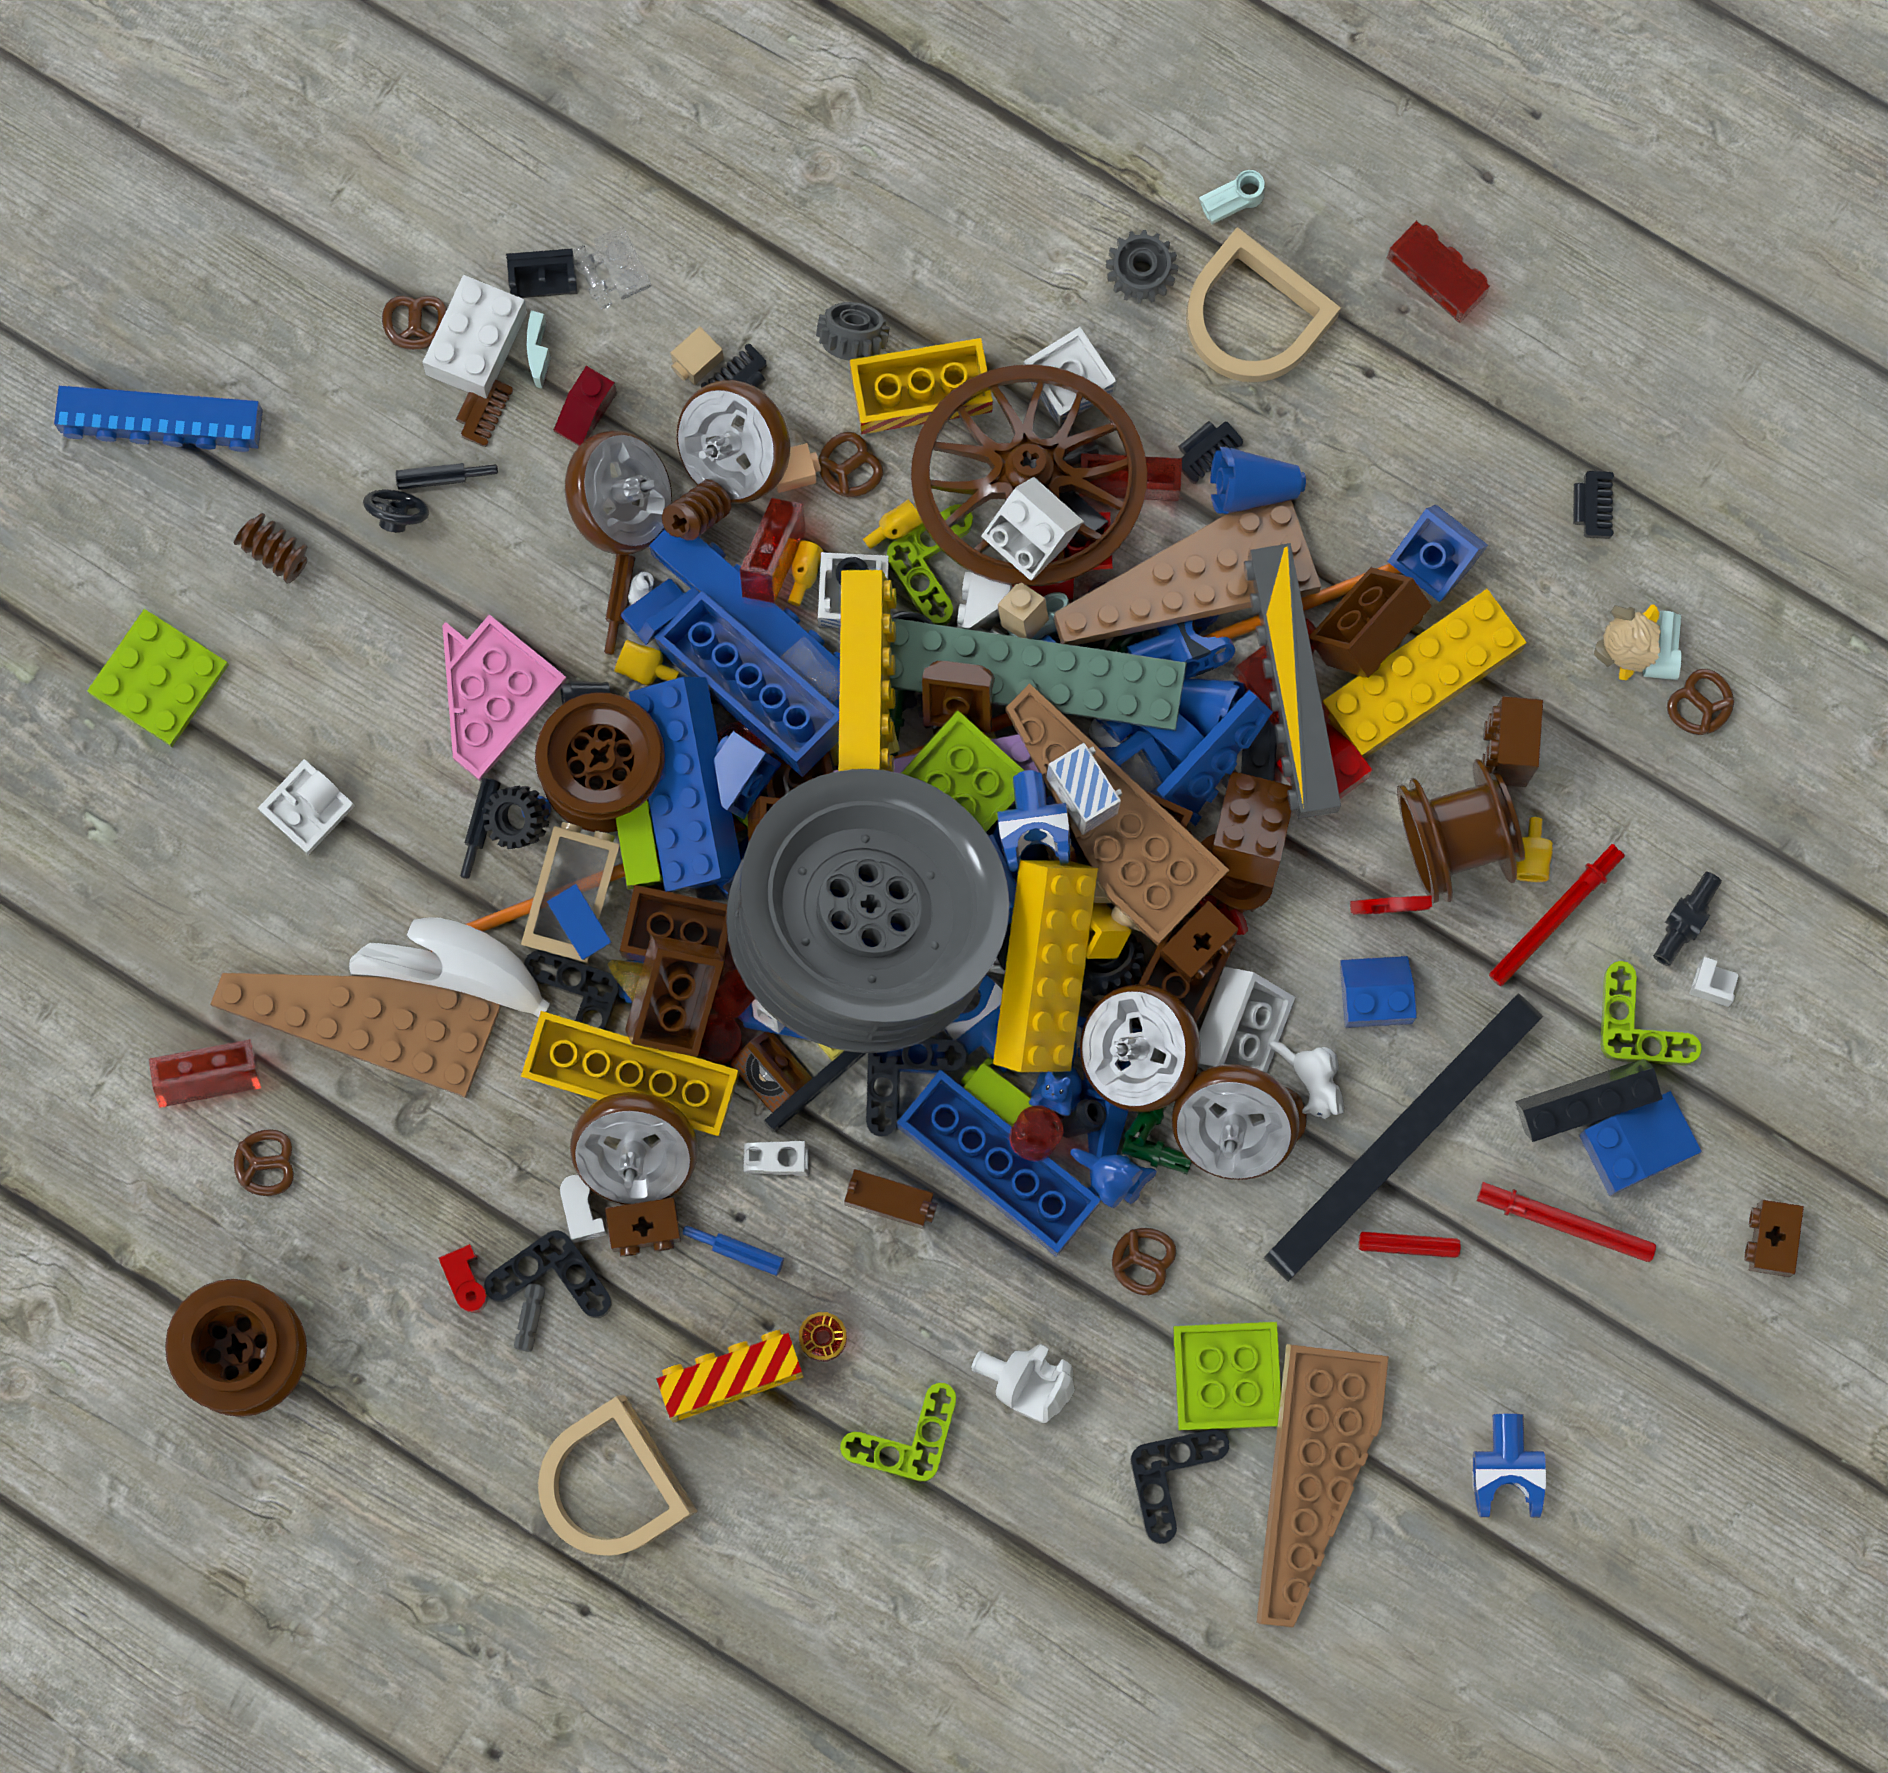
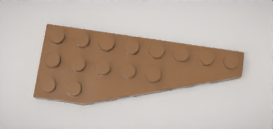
(1189, 579)
(1142, 853)
(380, 1020)
(1323, 1437)

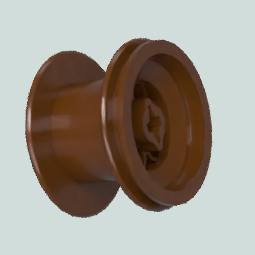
(585, 721)
(1461, 831)
(193, 1338)

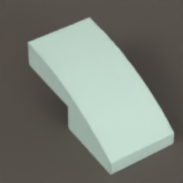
(537, 355)

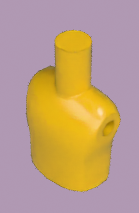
(894, 524)
(804, 570)
(643, 664)
(1537, 854)

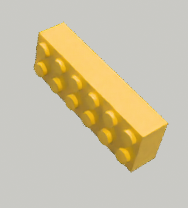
(866, 671)
(1425, 674)
(1045, 966)
(606, 1063)

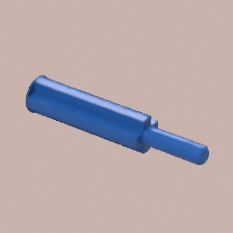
(738, 1250)

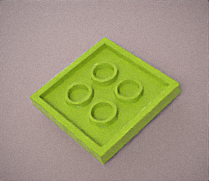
(158, 677)
(968, 769)
(1227, 1376)

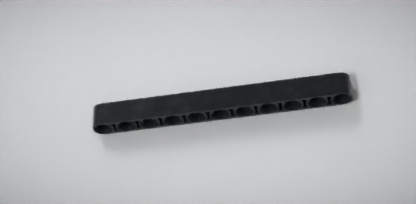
(1403, 1137)

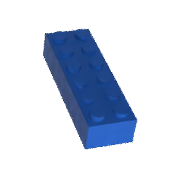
(751, 683)
(689, 823)
(978, 1151)

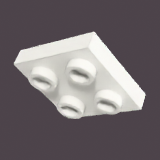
(306, 806)

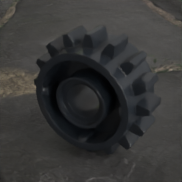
(1109, 974)

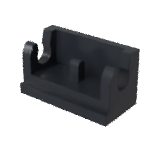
(542, 273)

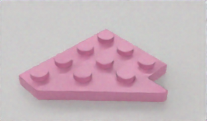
(492, 692)

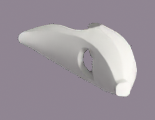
(460, 961)

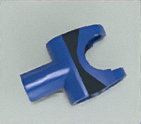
(1184, 644)

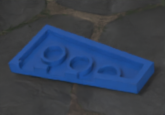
(1214, 756)

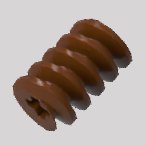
(696, 510)
(272, 548)

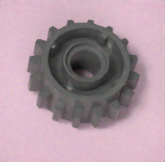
(1141, 284)
(852, 331)

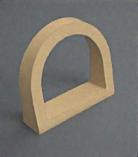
(1282, 277)
(548, 1483)

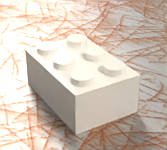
(474, 336)

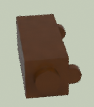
(890, 1199)

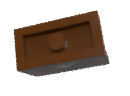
(770, 1070)

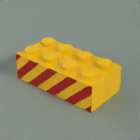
(909, 384)
(729, 1377)

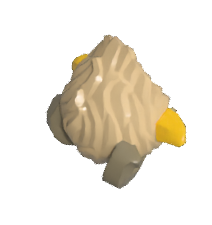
(1630, 640)

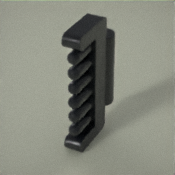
(749, 373)
(1201, 443)
(1586, 504)

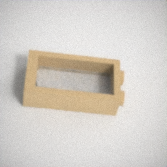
(569, 861)

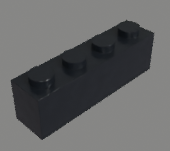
(1589, 1100)

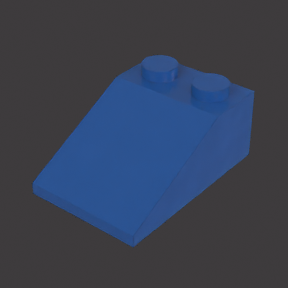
(1639, 1143)

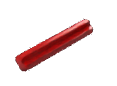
(1409, 1244)

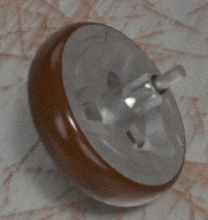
(762, 437)
(591, 488)
(1165, 1029)
(1230, 1142)
(633, 1168)

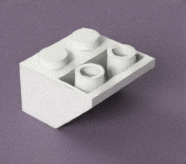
(1032, 528)
(982, 602)

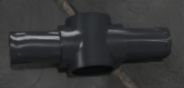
(1687, 918)

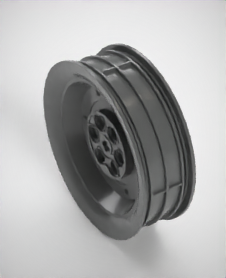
(908, 843)

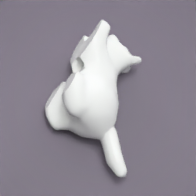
(1317, 1072)

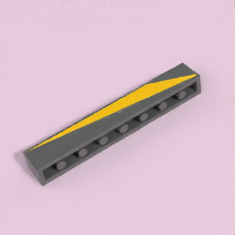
(1293, 681)

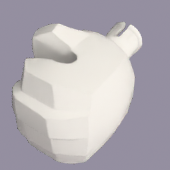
(1029, 1382)

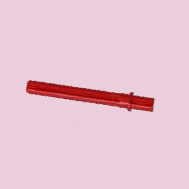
(1555, 916)
(1566, 1222)

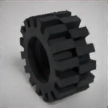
(532, 812)

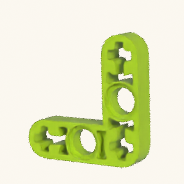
(919, 554)
(1625, 1028)
(907, 1453)

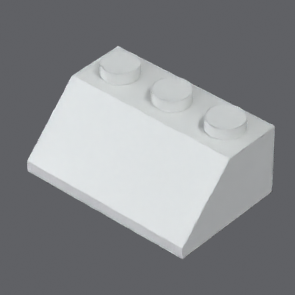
(1243, 1021)

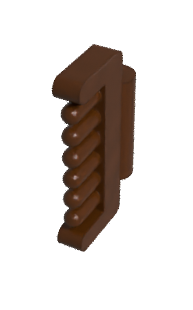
(475, 409)

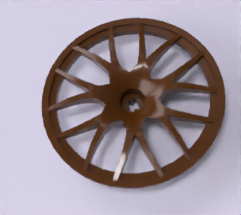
(1008, 470)

